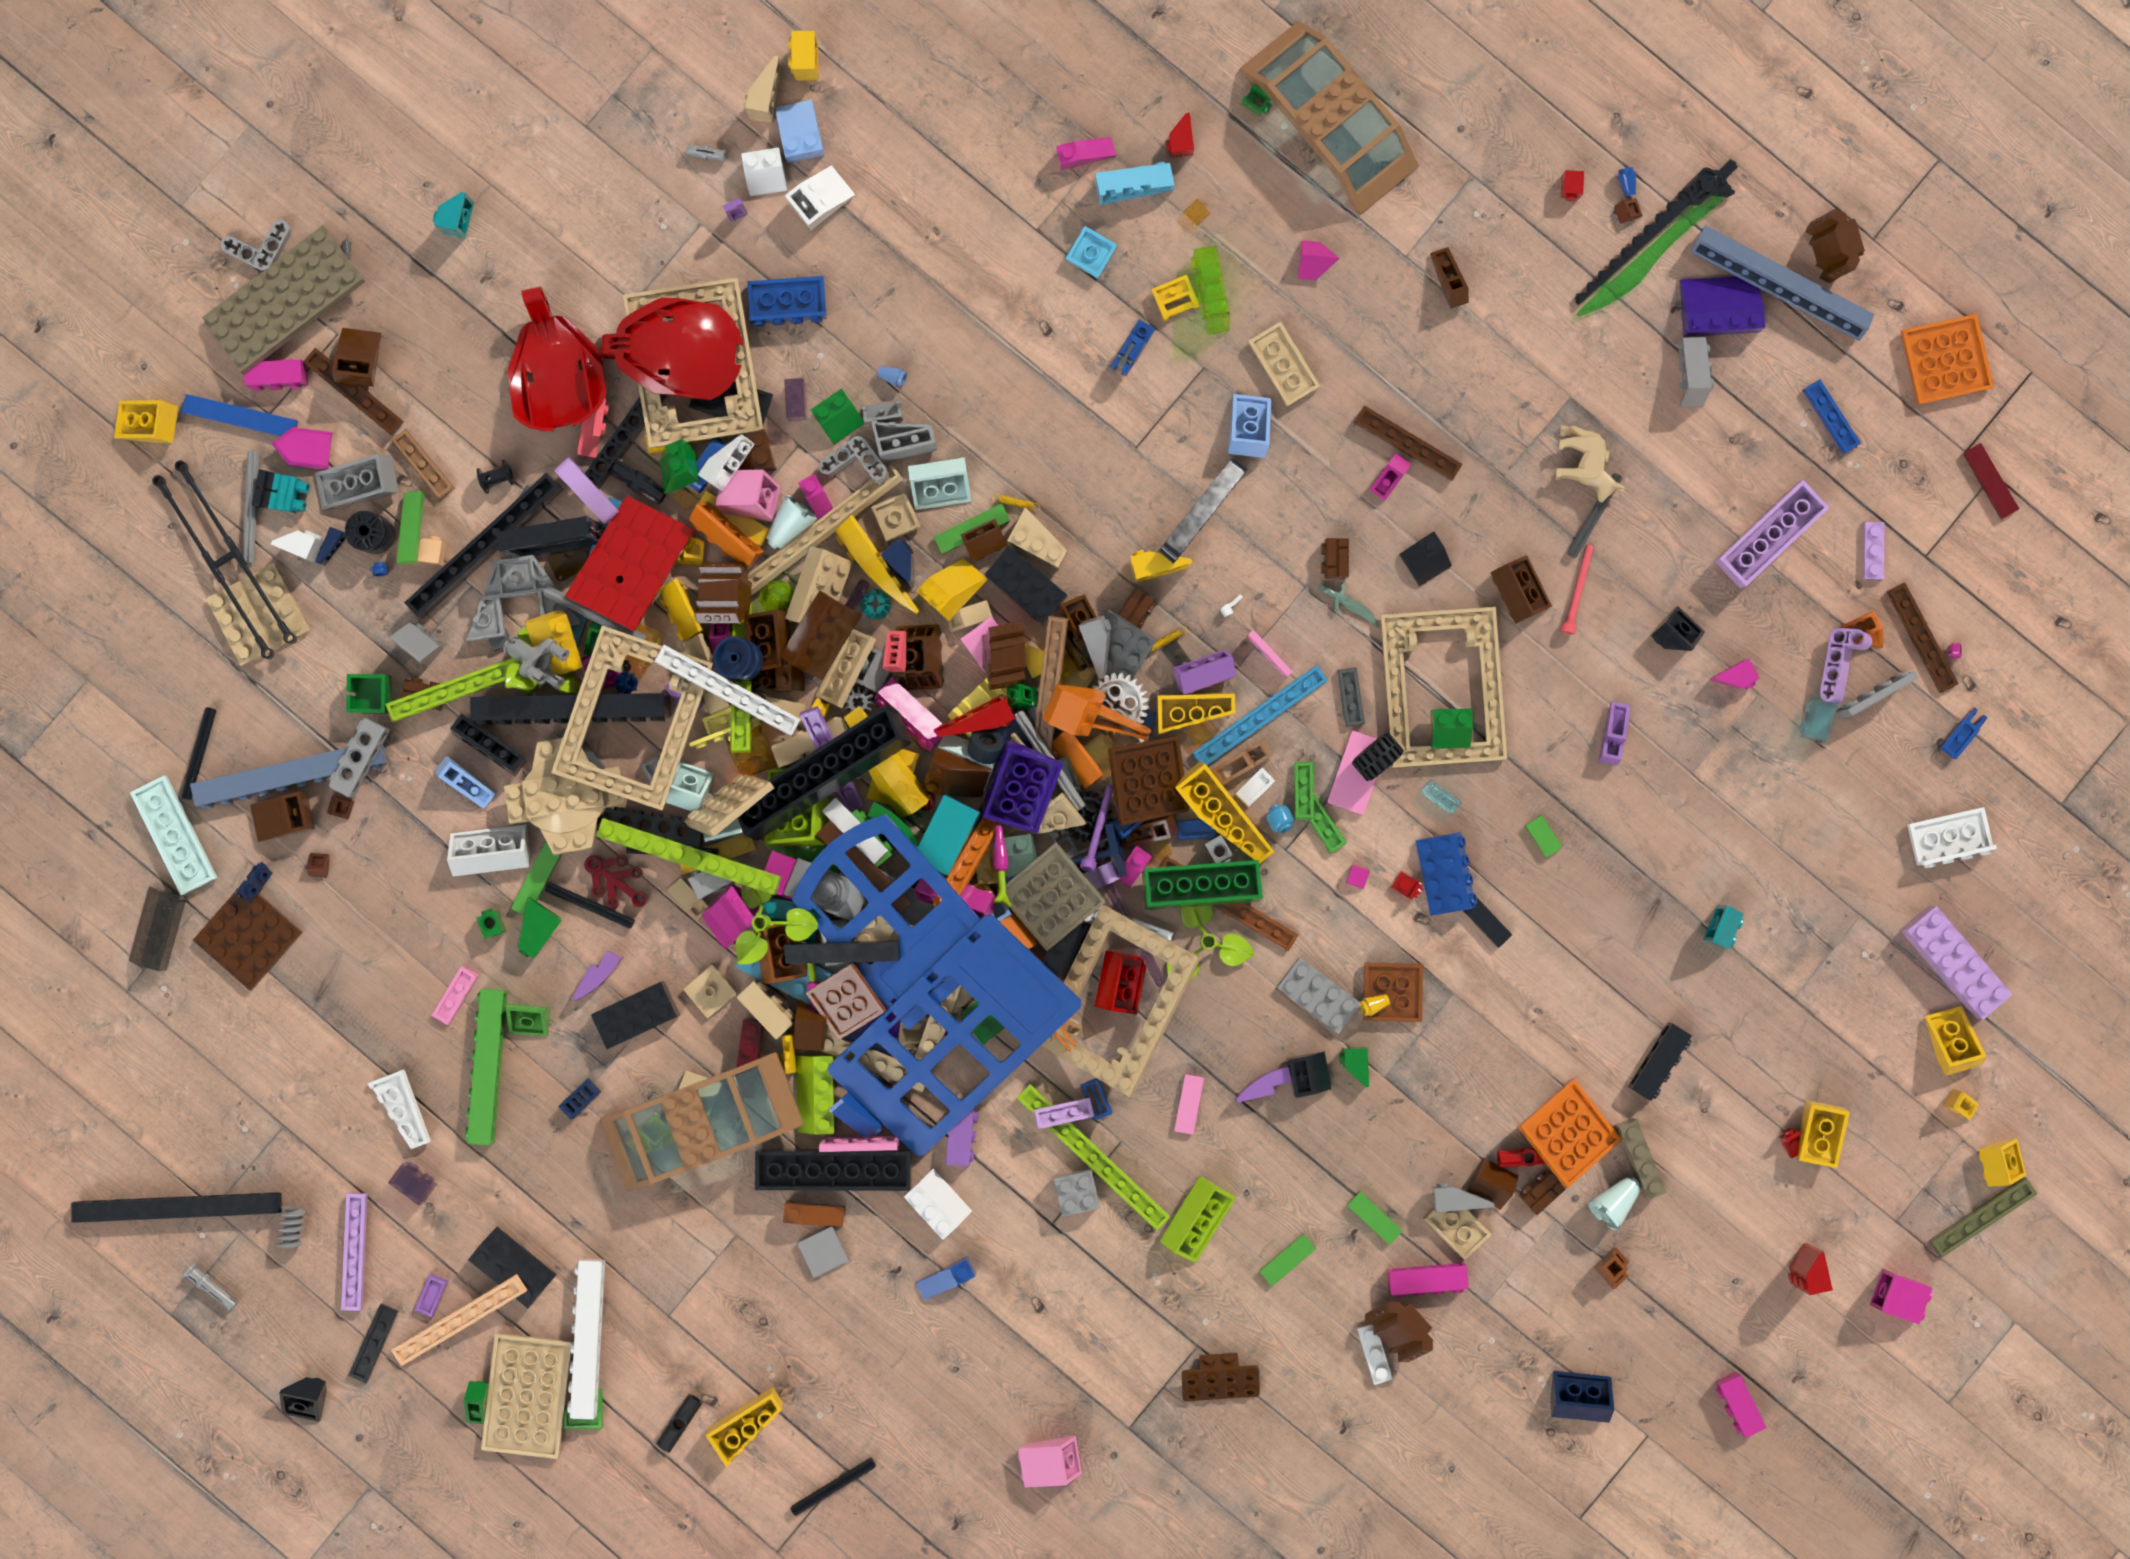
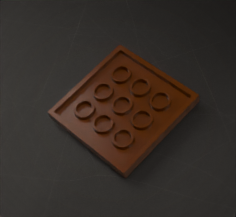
(1146, 779)
(247, 938)

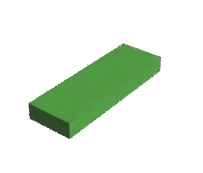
(1304, 790)
(1326, 828)
(1374, 1217)
(1287, 1259)

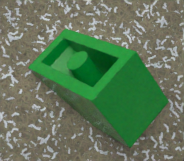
(1356, 1063)
(475, 1401)

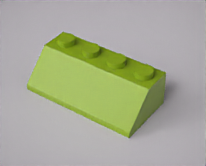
(815, 1094)
(1197, 1219)

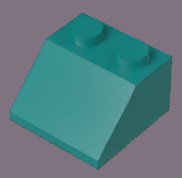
(454, 215)
(1724, 926)

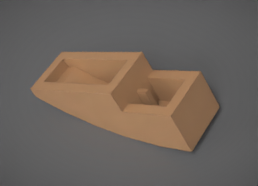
(1243, 762)

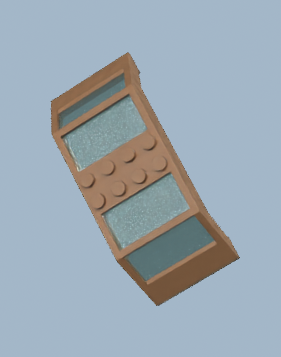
(1334, 113)
(702, 1122)

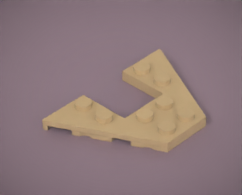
(1058, 815)

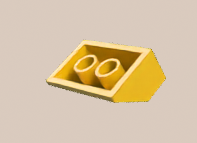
(681, 610)
(555, 626)

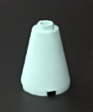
(789, 522)
(1615, 1202)

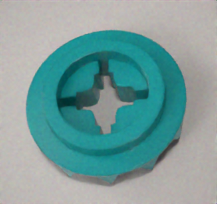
(882, 610)

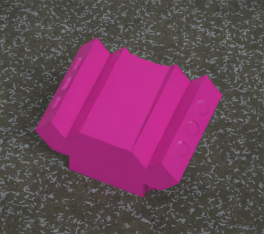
(729, 915)

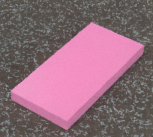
(1349, 787)
(859, 1143)

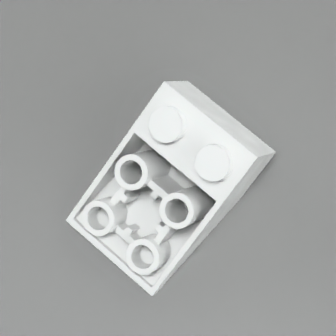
(819, 197)

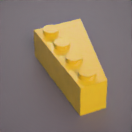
(1189, 709)
(741, 1426)

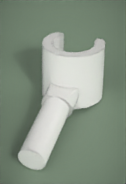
(1226, 610)

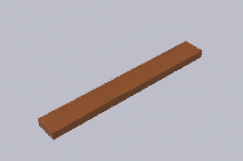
(1253, 918)

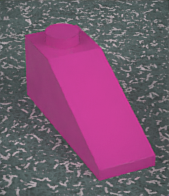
(1084, 152)

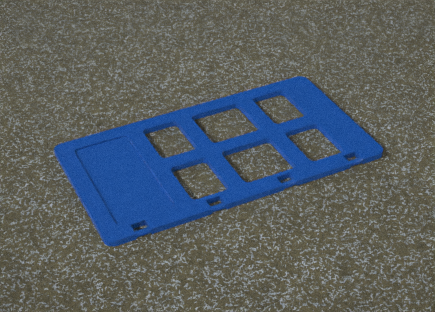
(1006, 984)

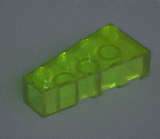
(1211, 289)

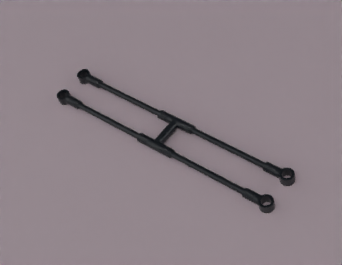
(233, 553)

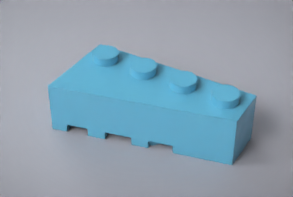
(1133, 182)

